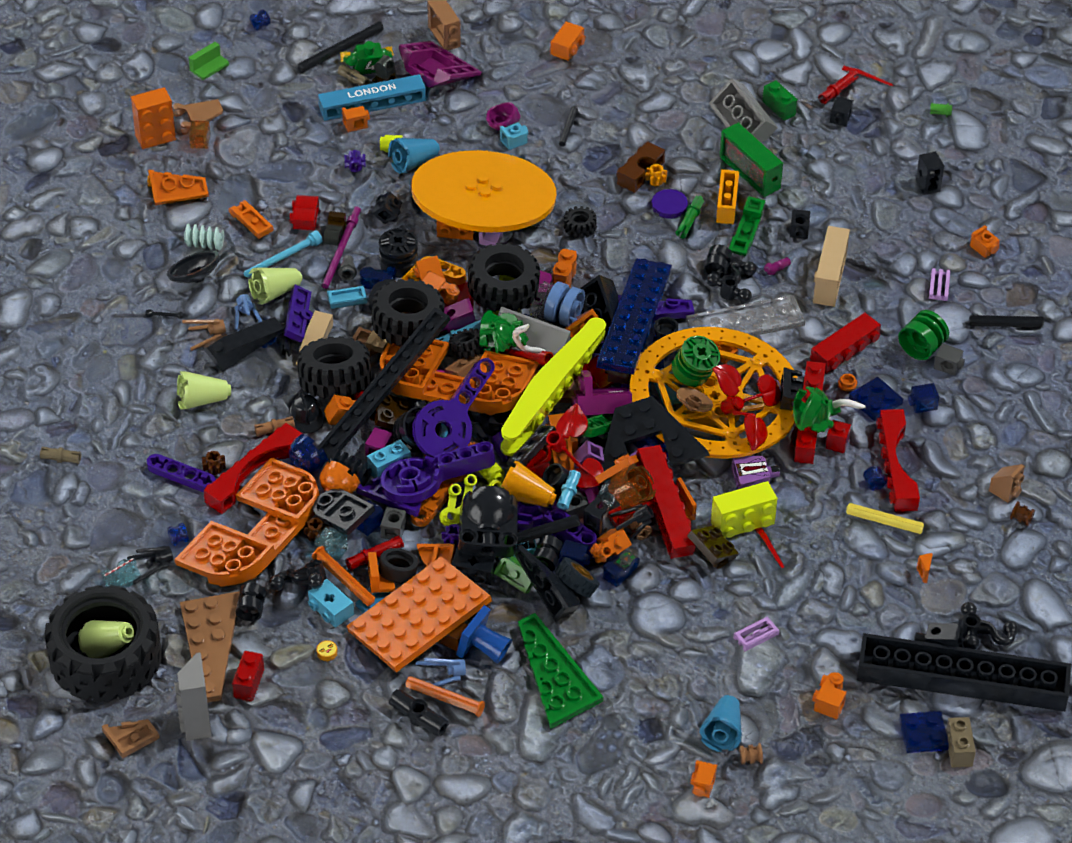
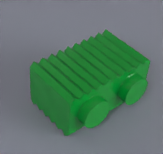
(779, 100)

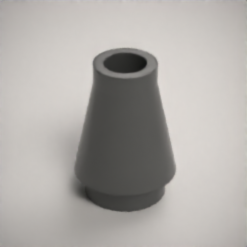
(347, 269)

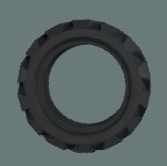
(103, 677)

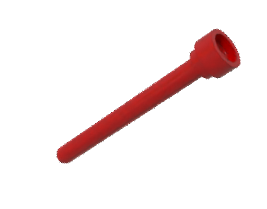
(541, 357)

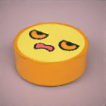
(327, 650)

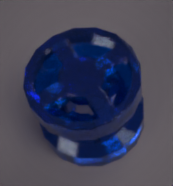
(260, 19)
(874, 477)
(178, 534)

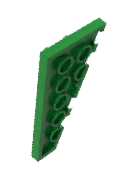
(560, 681)

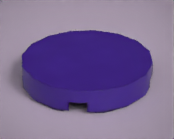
(669, 203)

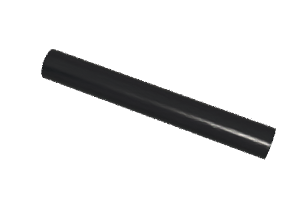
(566, 131)

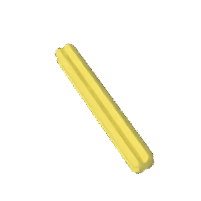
(885, 518)

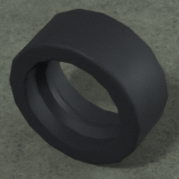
(401, 557)

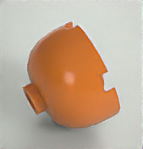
(336, 476)

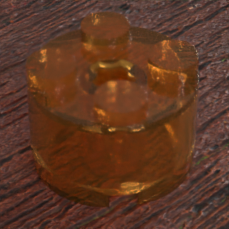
(632, 486)

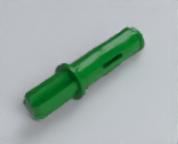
(692, 211)

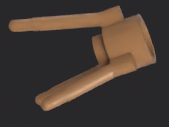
(215, 327)

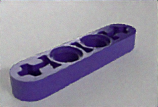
(179, 476)

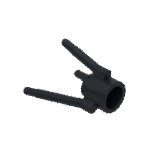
(642, 514)
(161, 554)

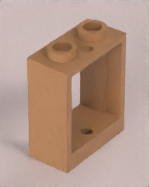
(444, 24)

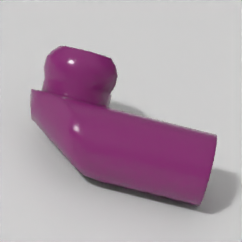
(773, 268)

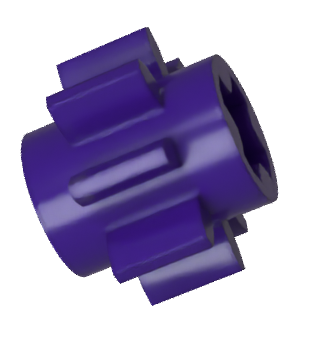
(355, 161)
(451, 535)

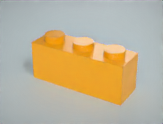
(727, 196)

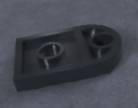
(343, 511)

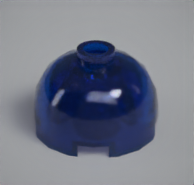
(306, 455)

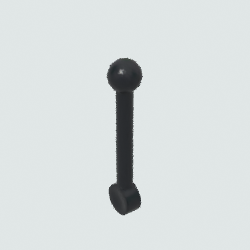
(149, 313)

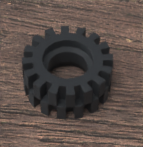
(580, 229)
(466, 343)

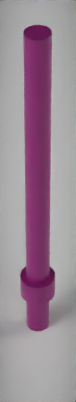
(351, 223)

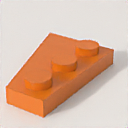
(176, 188)

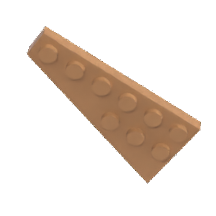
(210, 631)

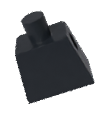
(942, 633)

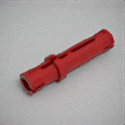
(835, 89)
(362, 557)

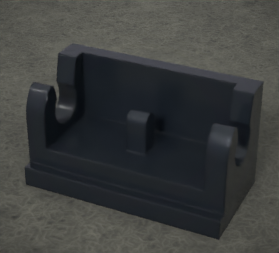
(789, 388)
(594, 517)

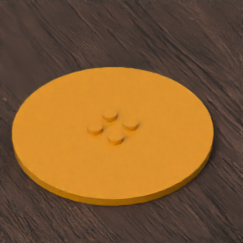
(483, 191)

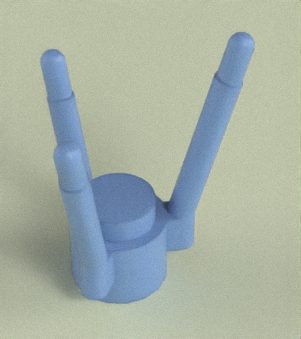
(245, 305)
(454, 667)

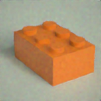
(153, 118)

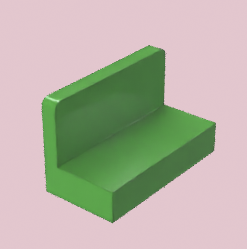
(207, 61)
(513, 573)

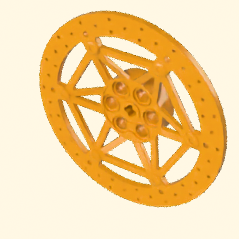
(715, 421)

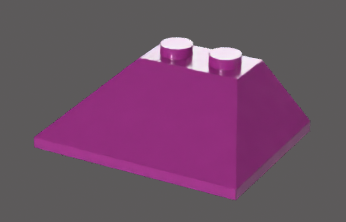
(435, 64)

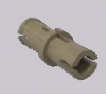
(346, 72)
(60, 455)

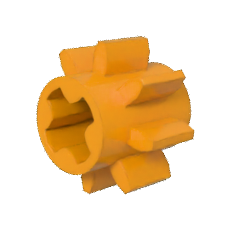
(656, 175)

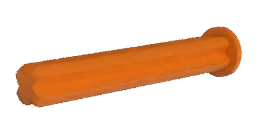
(343, 576)
(445, 695)

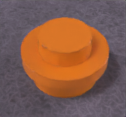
(847, 382)

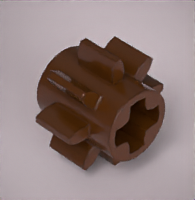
(213, 462)
(314, 527)

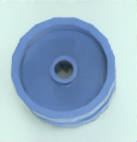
(564, 304)

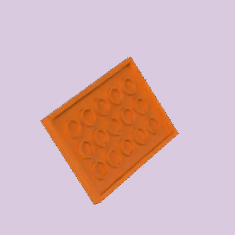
(418, 614)

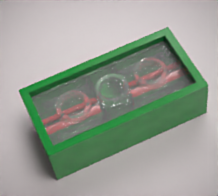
(752, 159)

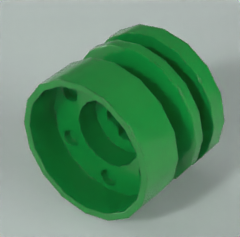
(923, 335)
(695, 361)

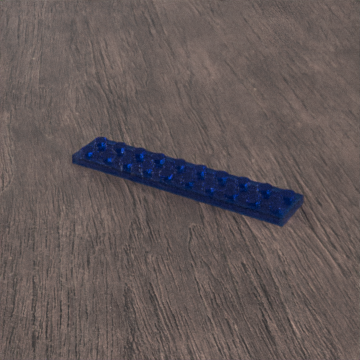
(634, 316)

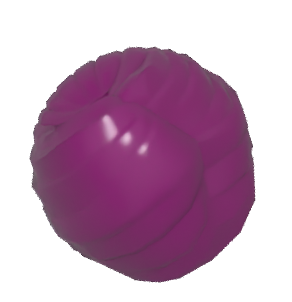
(502, 115)

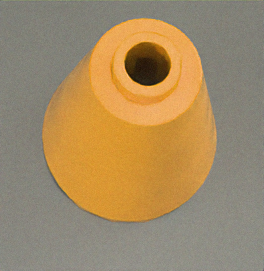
(528, 486)

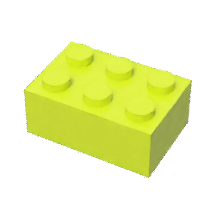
(744, 509)

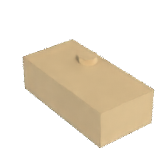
(831, 266)

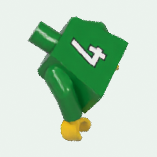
(365, 56)

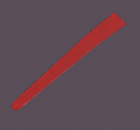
(845, 68)
(761, 532)

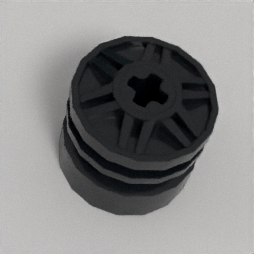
(398, 250)
(403, 428)

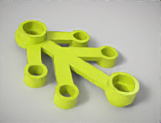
(452, 500)

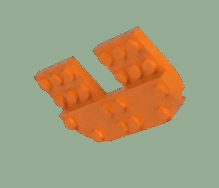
(497, 395)
(236, 557)

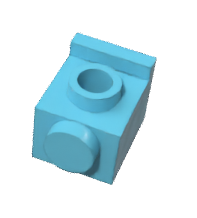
(513, 135)

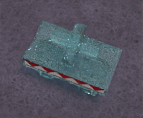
(122, 574)

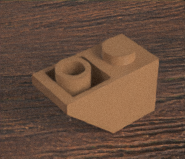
(1007, 482)

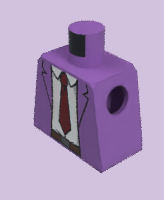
(752, 471)

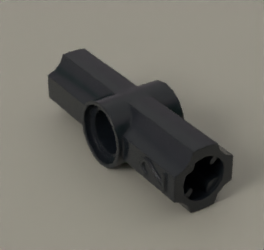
(426, 717)

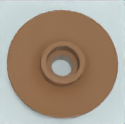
(694, 399)

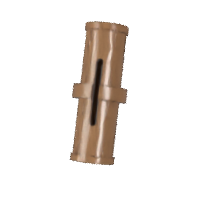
(271, 426)

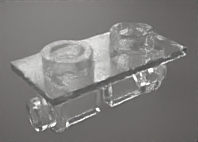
(537, 307)

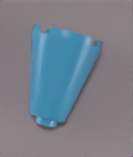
(411, 152)
(723, 725)

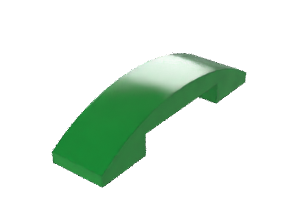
(748, 226)

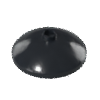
(194, 267)

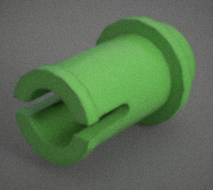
(941, 109)

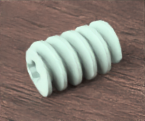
(203, 237)

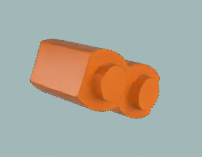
(566, 267)

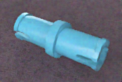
(568, 490)

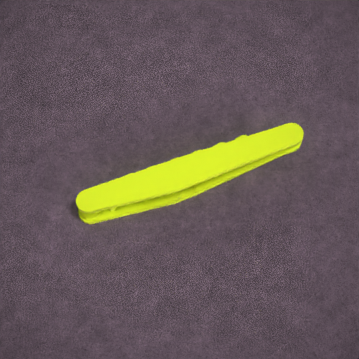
(550, 385)

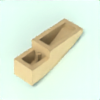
(319, 327)

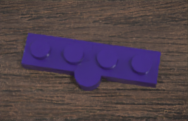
(298, 313)

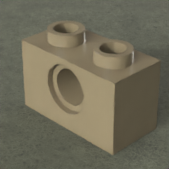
(960, 742)

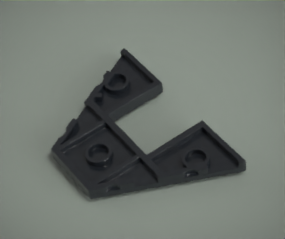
(644, 420)

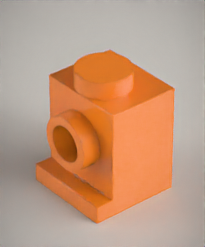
(355, 118)
(984, 242)
(703, 778)

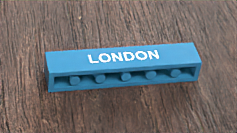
(373, 96)

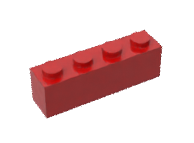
(846, 342)

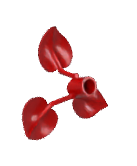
(729, 381)
(572, 424)

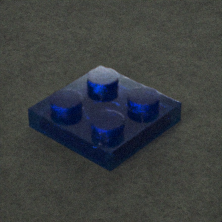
(876, 396)
(923, 732)

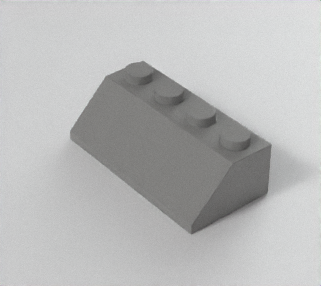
(737, 104)
(541, 333)
(192, 700)

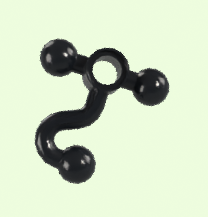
(729, 283)
(311, 574)
(974, 625)

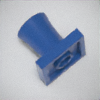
(483, 638)

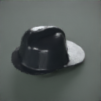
(306, 413)

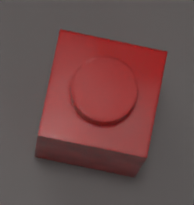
(838, 436)

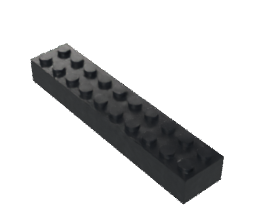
(964, 672)

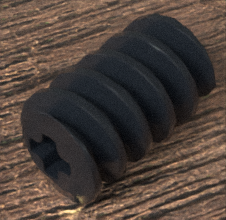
(361, 471)

